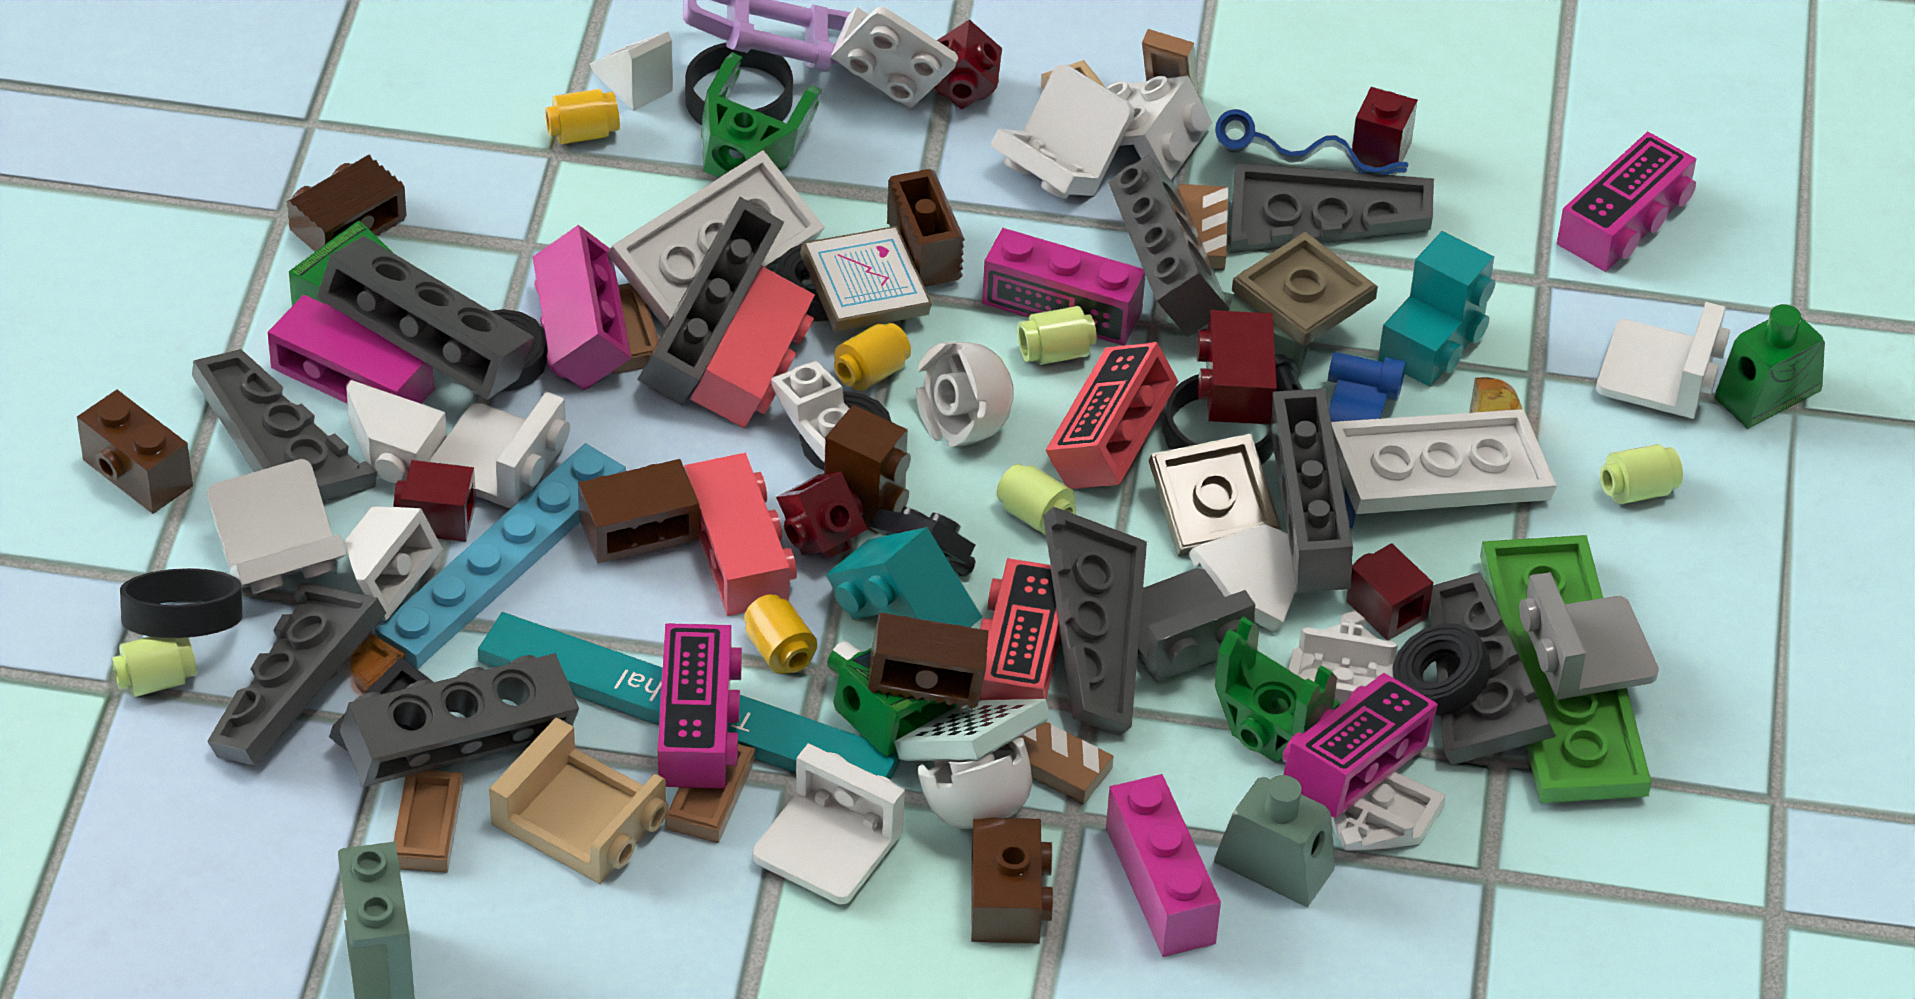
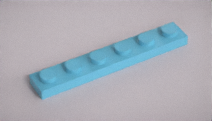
(494, 560)

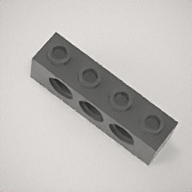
(1168, 245)
(710, 301)
(425, 317)
(1311, 490)
(439, 739)

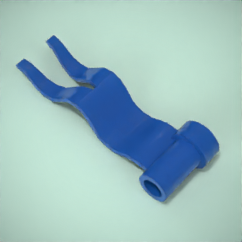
(1241, 120)
(1362, 392)

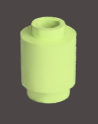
(1056, 335)
(1641, 473)
(1032, 493)
(153, 664)

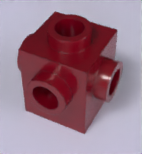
(977, 65)
(822, 515)

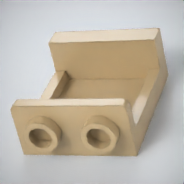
(575, 805)

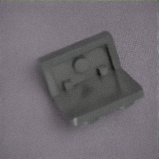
(1187, 622)

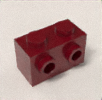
(1238, 367)

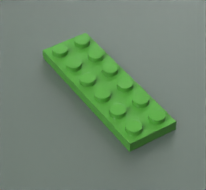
(1596, 734)

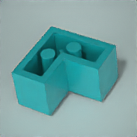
(1442, 311)
(903, 578)

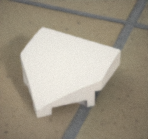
(1252, 562)
(1346, 651)
(1389, 815)

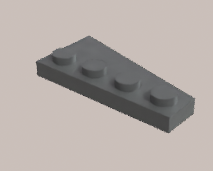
(1283, 202)
(272, 428)
(1099, 615)
(303, 659)
(1508, 708)

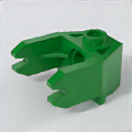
(722, 122)
(1263, 698)

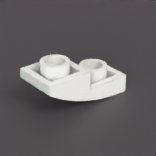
(811, 401)

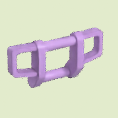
(742, 36)

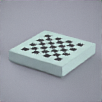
(974, 732)

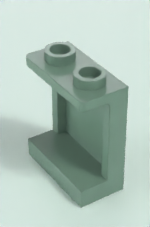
(376, 922)

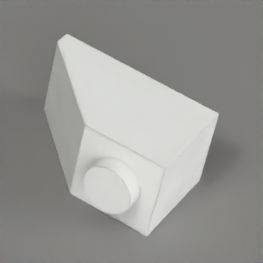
(393, 429)
(391, 553)

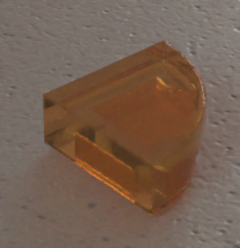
(1493, 395)
(371, 661)

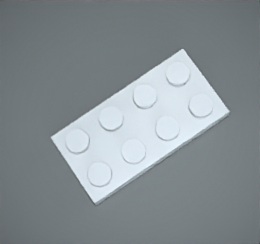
(669, 249)
(1441, 461)

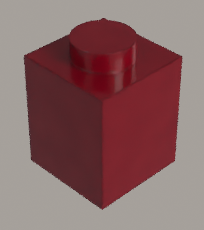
(1384, 128)
(444, 495)
(1389, 591)

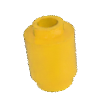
(582, 116)
(871, 356)
(780, 634)

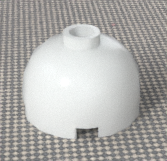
(964, 392)
(981, 788)

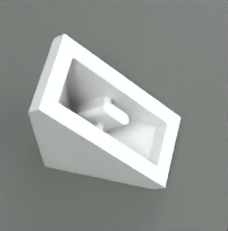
(639, 70)

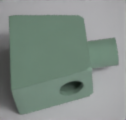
(1280, 840)

